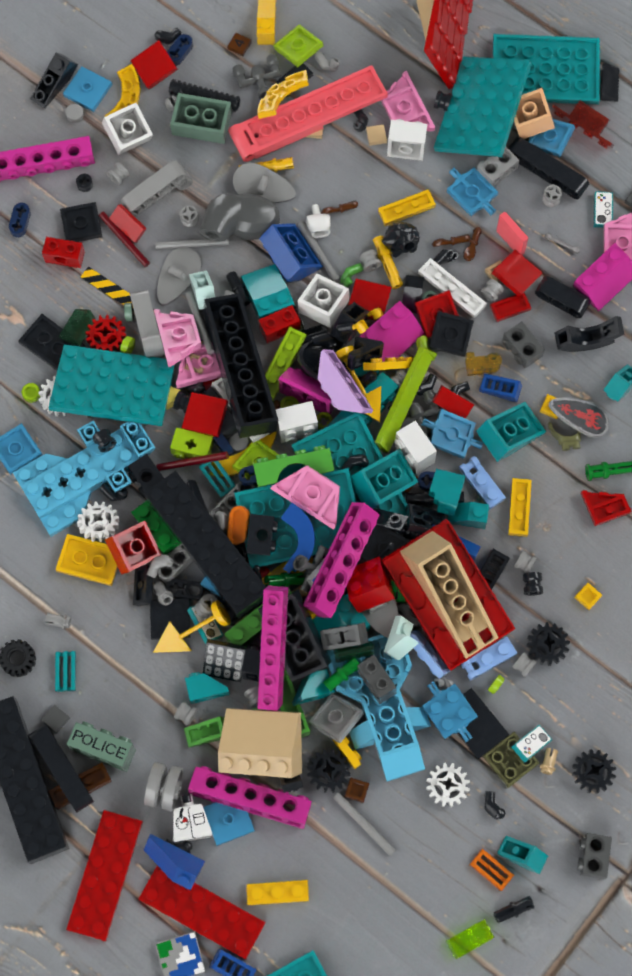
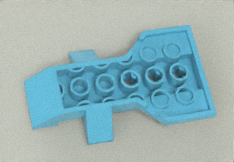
(50, 471)
(391, 723)

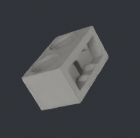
(500, 169)

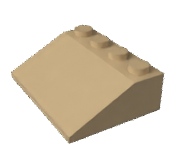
(261, 743)

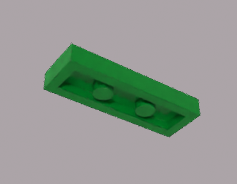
(162, 535)

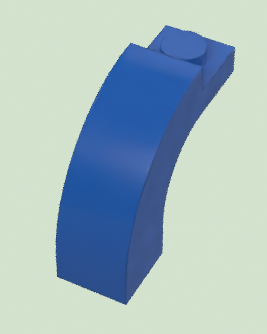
(305, 532)

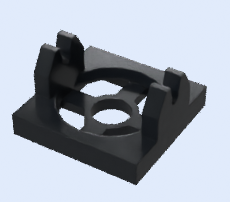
(421, 514)

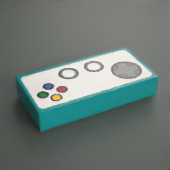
(603, 208)
(209, 631)
(531, 743)

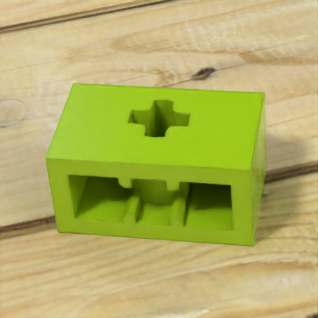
(184, 438)

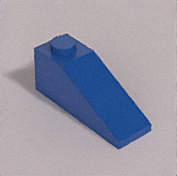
(174, 862)

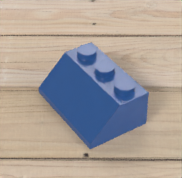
(290, 251)

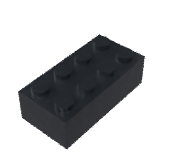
(303, 643)

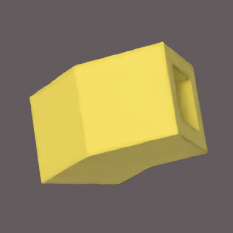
(172, 395)

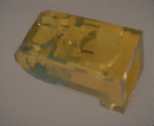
(482, 364)

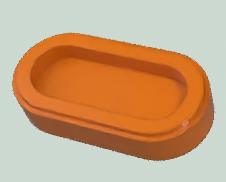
(238, 525)

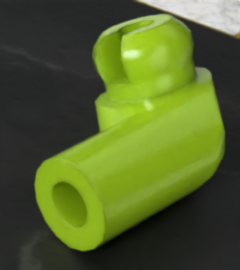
(422, 341)

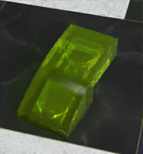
(470, 939)

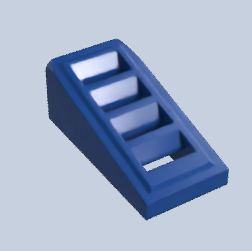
(499, 393)
(218, 956)

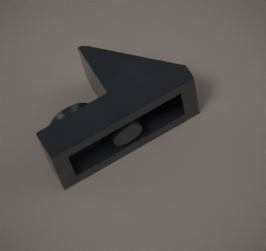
(412, 291)
(363, 352)

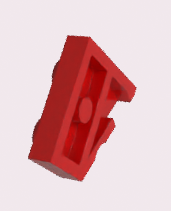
(605, 506)

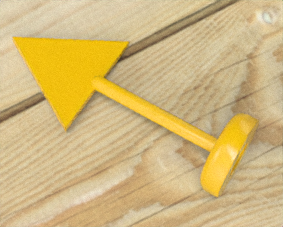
(373, 396)
(173, 641)

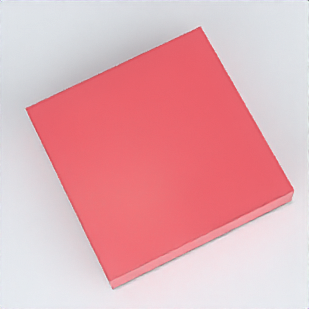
(512, 233)

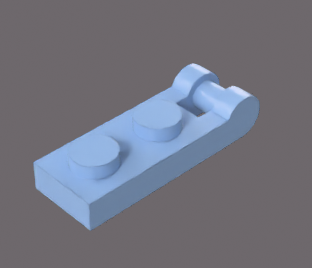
(482, 483)
(429, 655)
(489, 658)

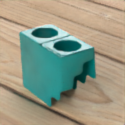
(446, 490)

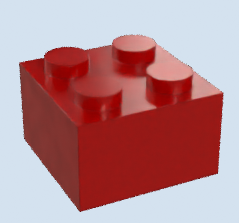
(133, 547)
(369, 585)

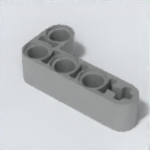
(155, 187)
(147, 324)

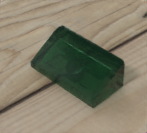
(77, 326)
(357, 651)

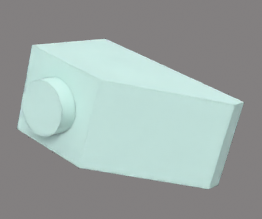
(202, 287)

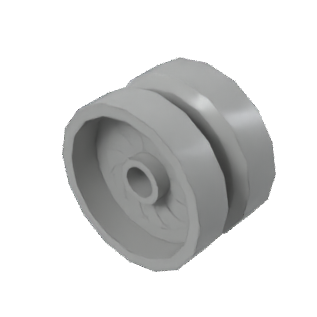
(162, 785)

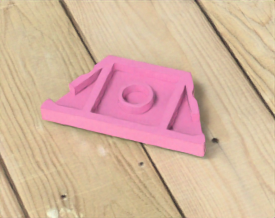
(405, 103)
(619, 232)
(177, 334)
(189, 377)
(312, 494)

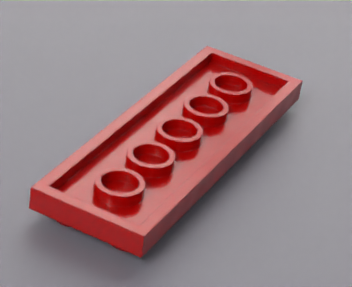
(104, 875)
(203, 913)

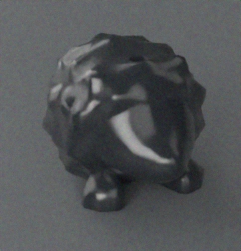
(401, 238)

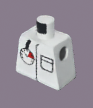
(190, 821)

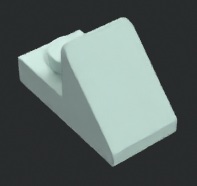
(399, 639)

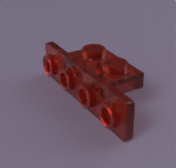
(587, 119)

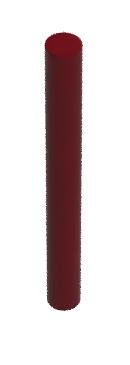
(124, 239)
(193, 461)

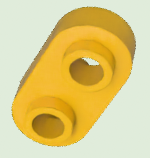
(352, 756)

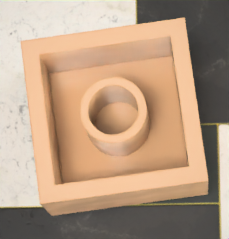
(533, 114)

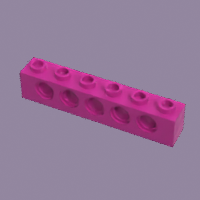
(46, 153)
(341, 560)
(273, 648)
(256, 806)

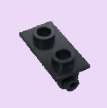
(392, 521)

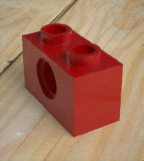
(63, 252)
(276, 324)

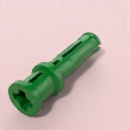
(604, 470)

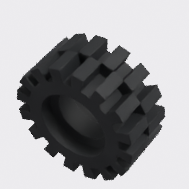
(17, 670)

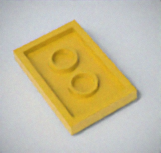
(87, 560)

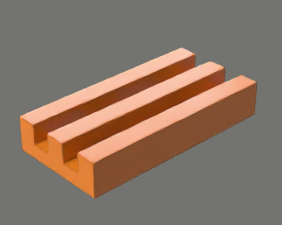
(478, 858)

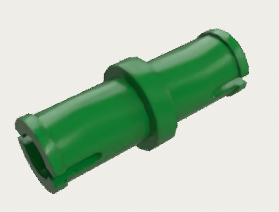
(284, 579)
(341, 674)

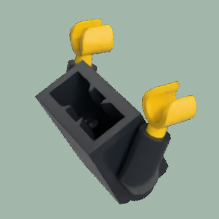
(352, 321)

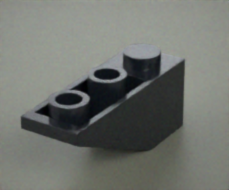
(53, 80)

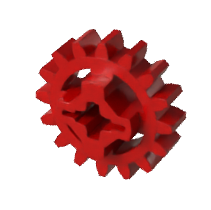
(99, 330)

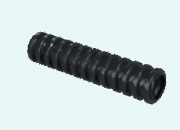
(178, 87)

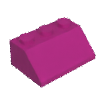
(605, 277)
(396, 329)
(305, 389)

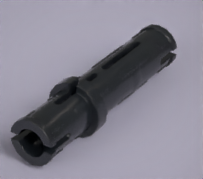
(424, 498)

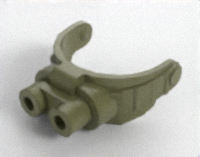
(566, 441)

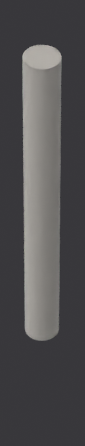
(190, 243)
(319, 253)
(199, 321)
(363, 823)

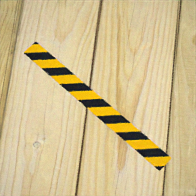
(107, 287)

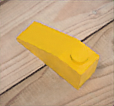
(266, 22)

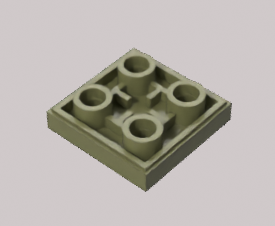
(507, 763)

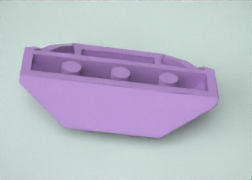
(340, 385)

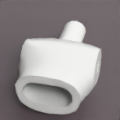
(318, 223)

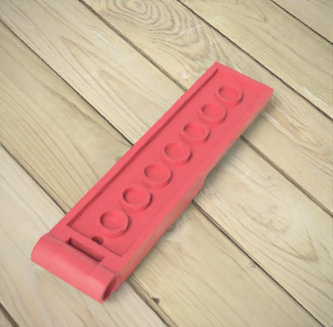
(307, 114)

